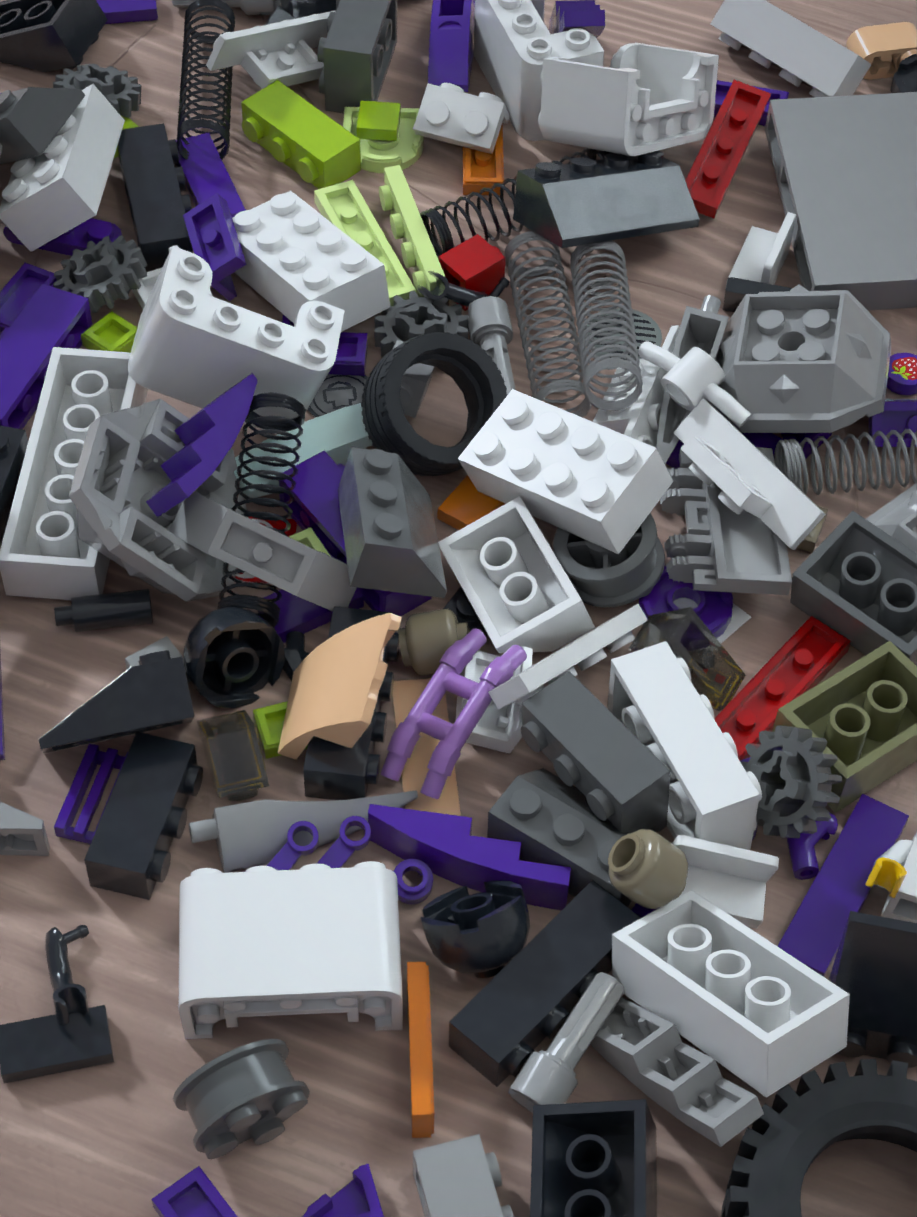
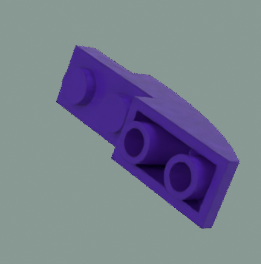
(451, 42)

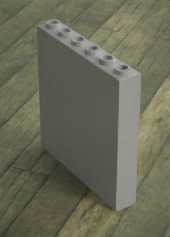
(854, 192)

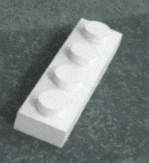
(583, 651)

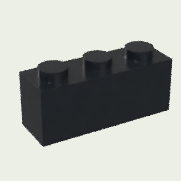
(143, 816)

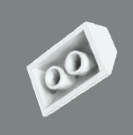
(516, 581)

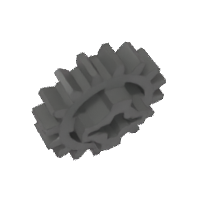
(115, 85)
(103, 272)
(415, 318)
(792, 781)

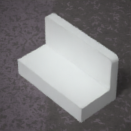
(764, 253)
(728, 877)

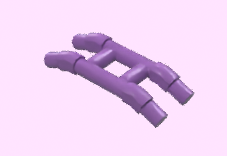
(455, 735)

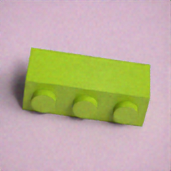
(301, 136)

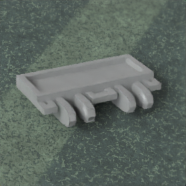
(720, 546)

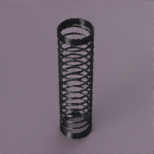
(192, 123)
(442, 226)
(272, 425)

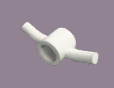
(693, 379)

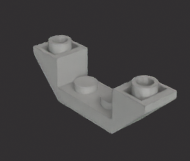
(263, 552)

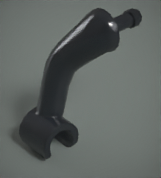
(459, 294)
(67, 995)

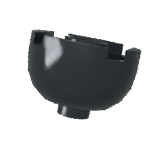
(233, 656)
(478, 929)

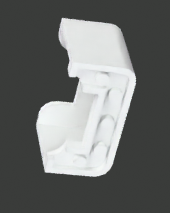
(511, 52)
(636, 106)
(204, 346)
(289, 945)

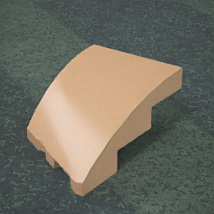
(338, 686)

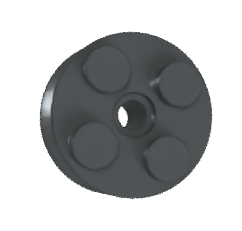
(608, 577)
(241, 1097)

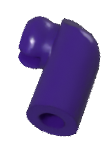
(803, 851)

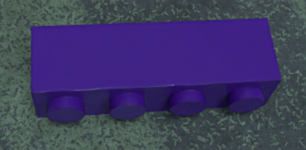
(45, 322)
(318, 507)

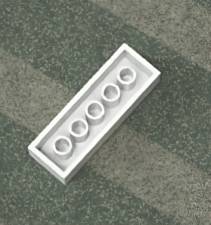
(41, 539)

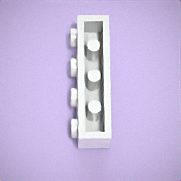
(791, 45)

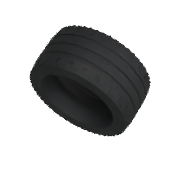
(383, 411)

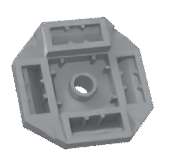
(804, 361)
(111, 488)

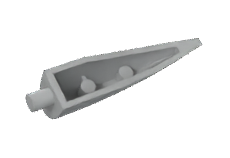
(699, 329)
(257, 830)

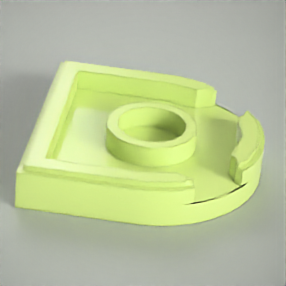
(382, 154)

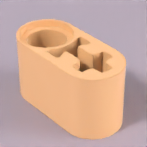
(884, 47)

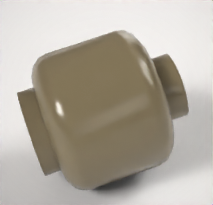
(428, 637)
(648, 868)

